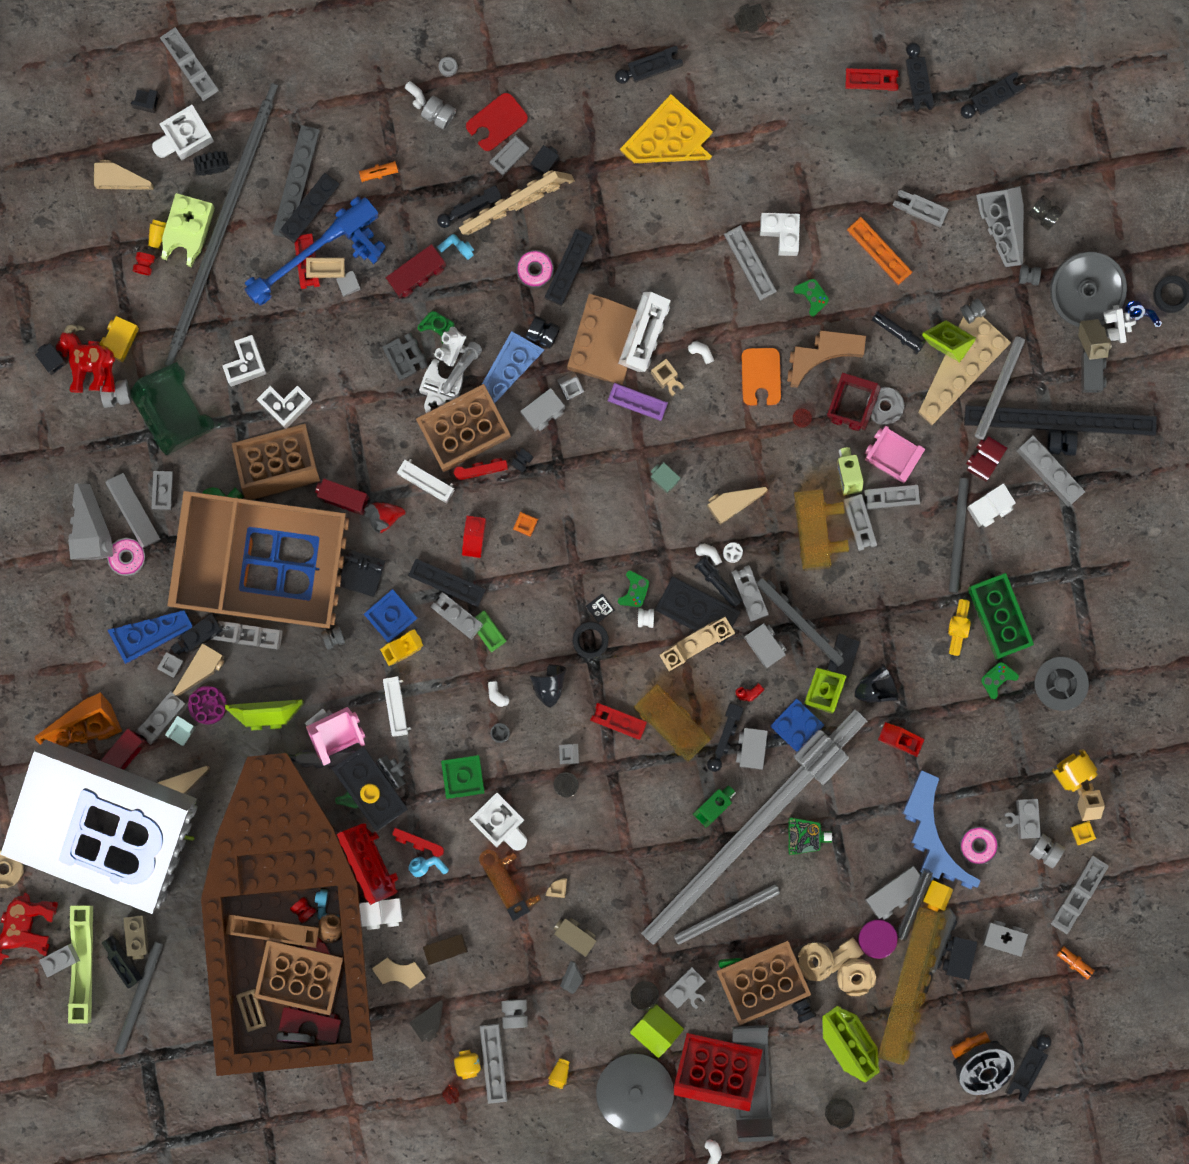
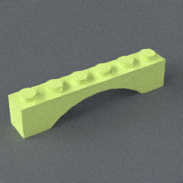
(81, 974)

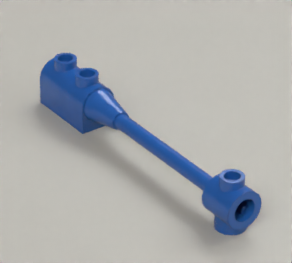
(346, 223)

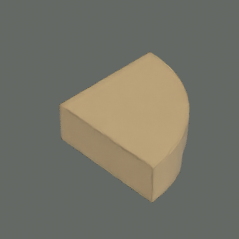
(557, 888)

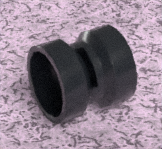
(520, 459)
(807, 1013)

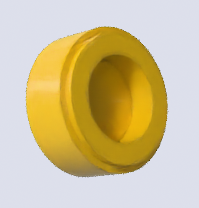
(370, 793)

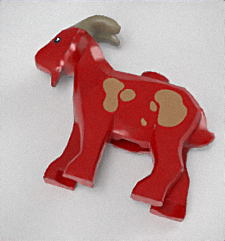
(86, 359)
(19, 922)

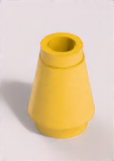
(156, 233)
(559, 1074)

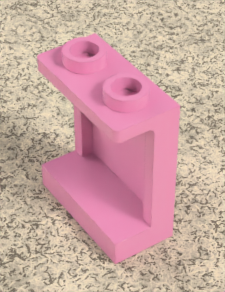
(893, 454)
(335, 734)

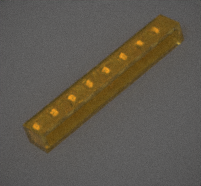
(911, 986)

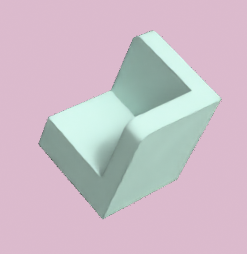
(180, 731)

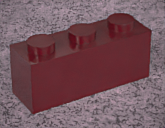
(416, 272)

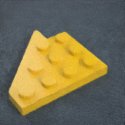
(669, 136)

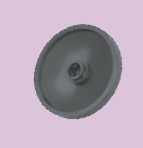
(1087, 287)
(635, 1092)

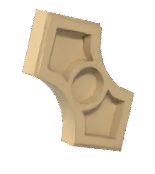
(390, 971)

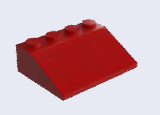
(718, 1072)

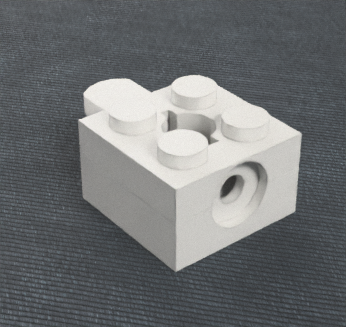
(183, 133)
(500, 823)

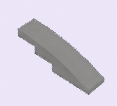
(189, 64)
(249, 635)
(1079, 894)

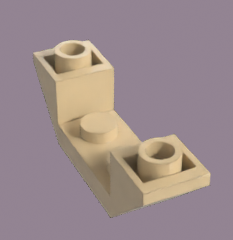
(696, 642)

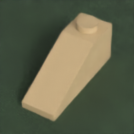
(112, 176)
(729, 504)
(202, 666)
(186, 781)

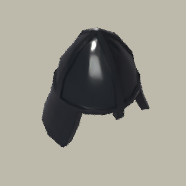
(877, 686)
(549, 688)

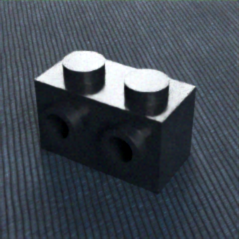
(960, 957)

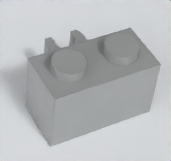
(1026, 819)
(685, 988)

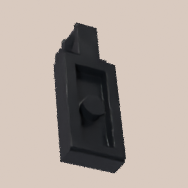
(198, 635)
(121, 963)

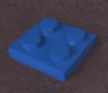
(390, 616)
(796, 725)

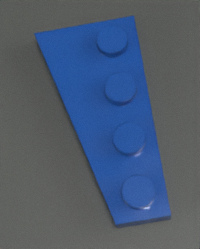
(144, 636)

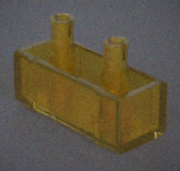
(812, 530)
(672, 723)

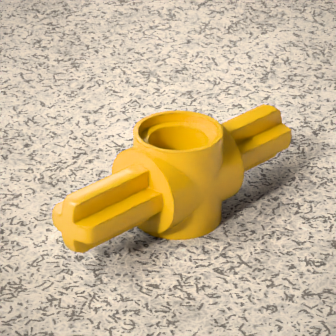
(959, 627)

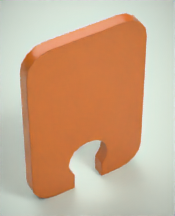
(760, 371)

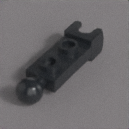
(650, 66)
(918, 78)
(992, 96)
(477, 202)
(733, 714)
(1029, 1067)

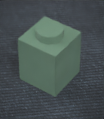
(664, 477)

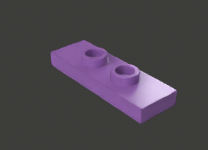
(637, 401)

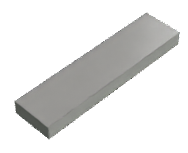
(750, 263)
(132, 510)
(493, 1063)

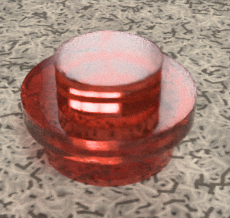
(801, 418)
(450, 1094)

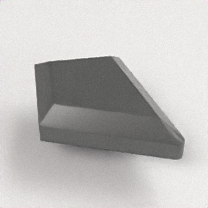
(572, 978)

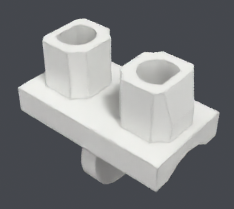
(1116, 315)
(451, 347)

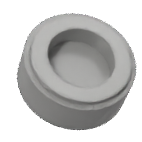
(448, 66)

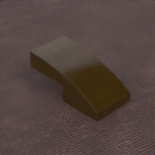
(445, 949)

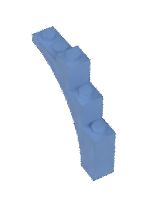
(920, 808)

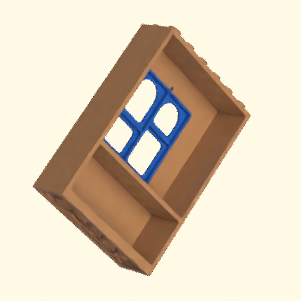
(214, 559)

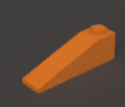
(86, 721)

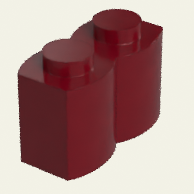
(986, 459)

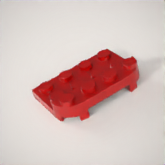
(367, 863)

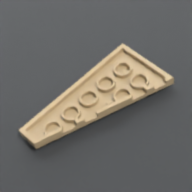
(518, 200)
(955, 377)

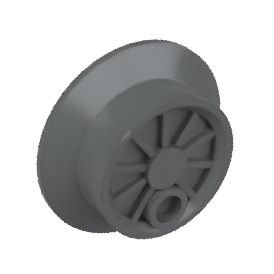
(1061, 683)

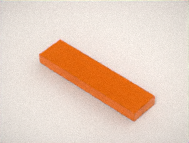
(879, 251)

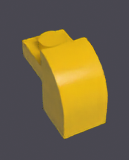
(402, 647)

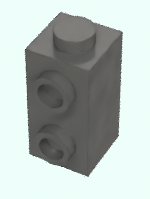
(1092, 374)

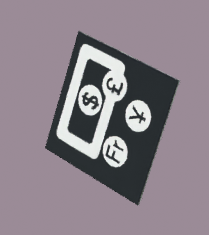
(600, 608)

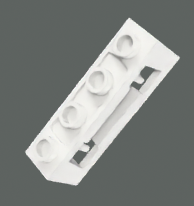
(639, 358)

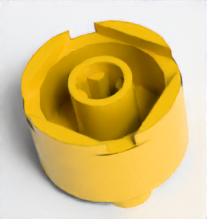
(1075, 770)

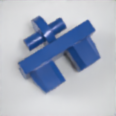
(364, 247)

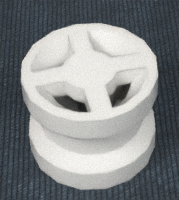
(730, 552)
(645, 617)

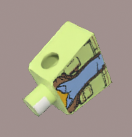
(849, 472)

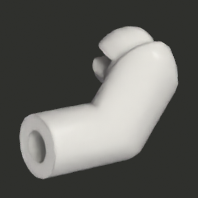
(418, 94)
(697, 347)
(705, 549)
(495, 696)
(714, 1150)

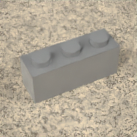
(893, 893)

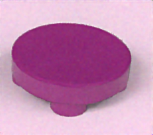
(207, 705)
(877, 939)

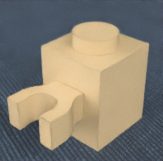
(666, 376)
(1090, 803)

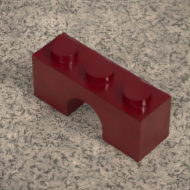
(327, 1026)

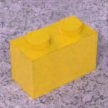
(120, 337)

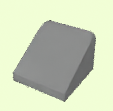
(348, 284)
(570, 385)

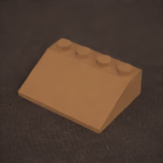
(602, 340)
(463, 428)
(275, 462)
(299, 977)
(763, 983)

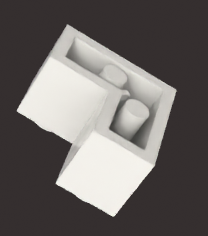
(782, 226)
(248, 366)
(285, 409)
(991, 505)
(381, 912)

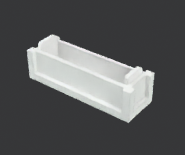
(425, 481)
(395, 706)

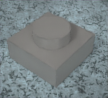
(170, 665)
(569, 754)

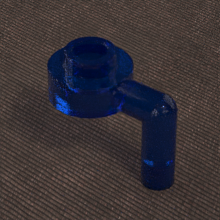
(1137, 311)

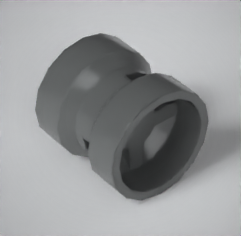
(1029, 275)
(975, 309)
(330, 641)
(500, 730)

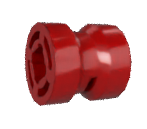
(144, 261)
(303, 910)

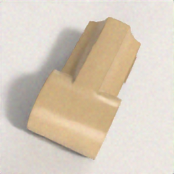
(847, 951)

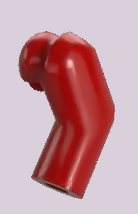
(747, 694)

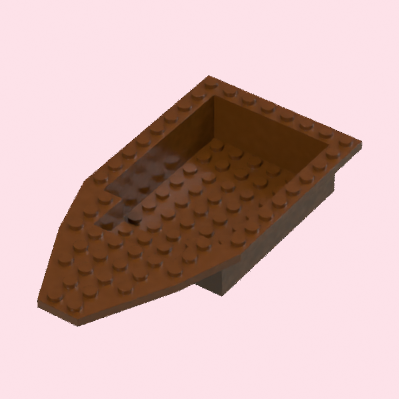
(263, 861)

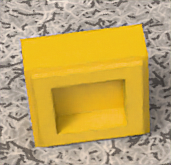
(1083, 833)

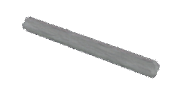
(999, 388)
(727, 914)

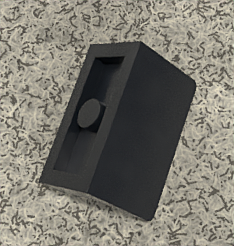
(849, 649)

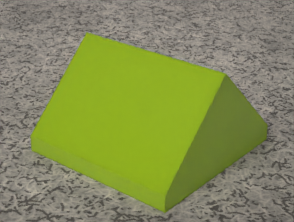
(949, 340)
(825, 690)
(657, 1031)

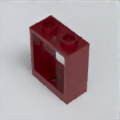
(859, 383)
(342, 496)
(124, 750)

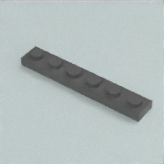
(297, 176)
(806, 626)

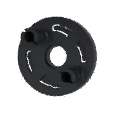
(975, 1061)

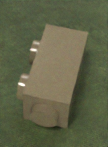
(1094, 339)
(136, 936)
(575, 937)

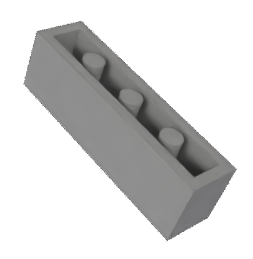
(1050, 471)

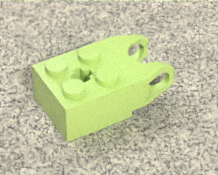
(187, 234)

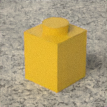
(937, 896)

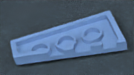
(510, 364)

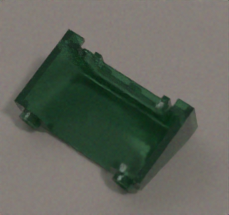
(169, 409)

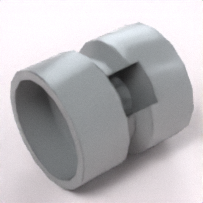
(438, 112)
(121, 394)
(1053, 853)
(518, 1020)

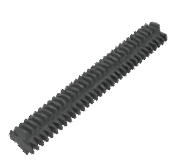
(914, 904)

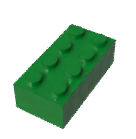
(1000, 616)

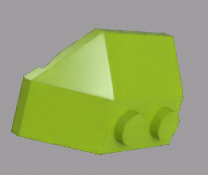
(265, 713)
(850, 1043)

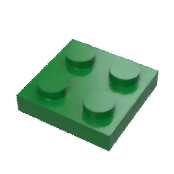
(462, 777)

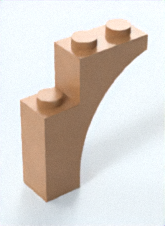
(829, 346)
(272, 931)

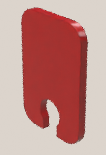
(501, 118)

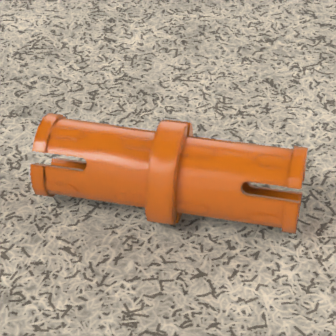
(378, 171)
(1075, 962)
(969, 1043)

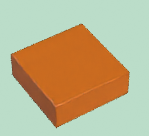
(525, 524)

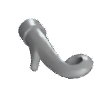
(471, 352)

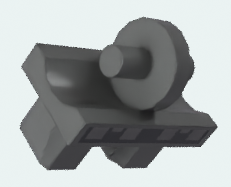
(392, 771)

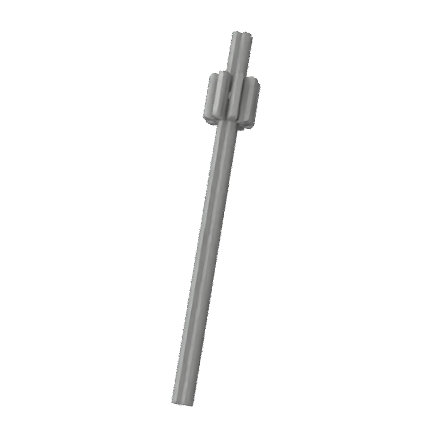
(819, 760)

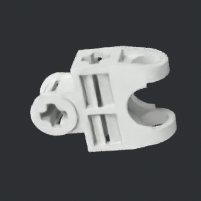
(433, 385)

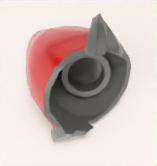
(383, 515)

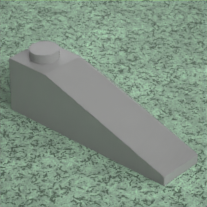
(1005, 217)
(89, 534)

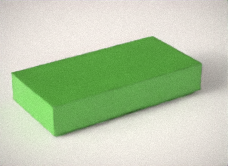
(489, 632)

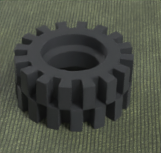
(211, 163)

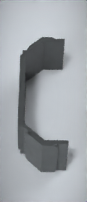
(758, 1122)

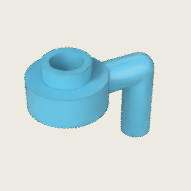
(464, 248)
(420, 866)
(322, 900)

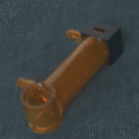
(505, 886)

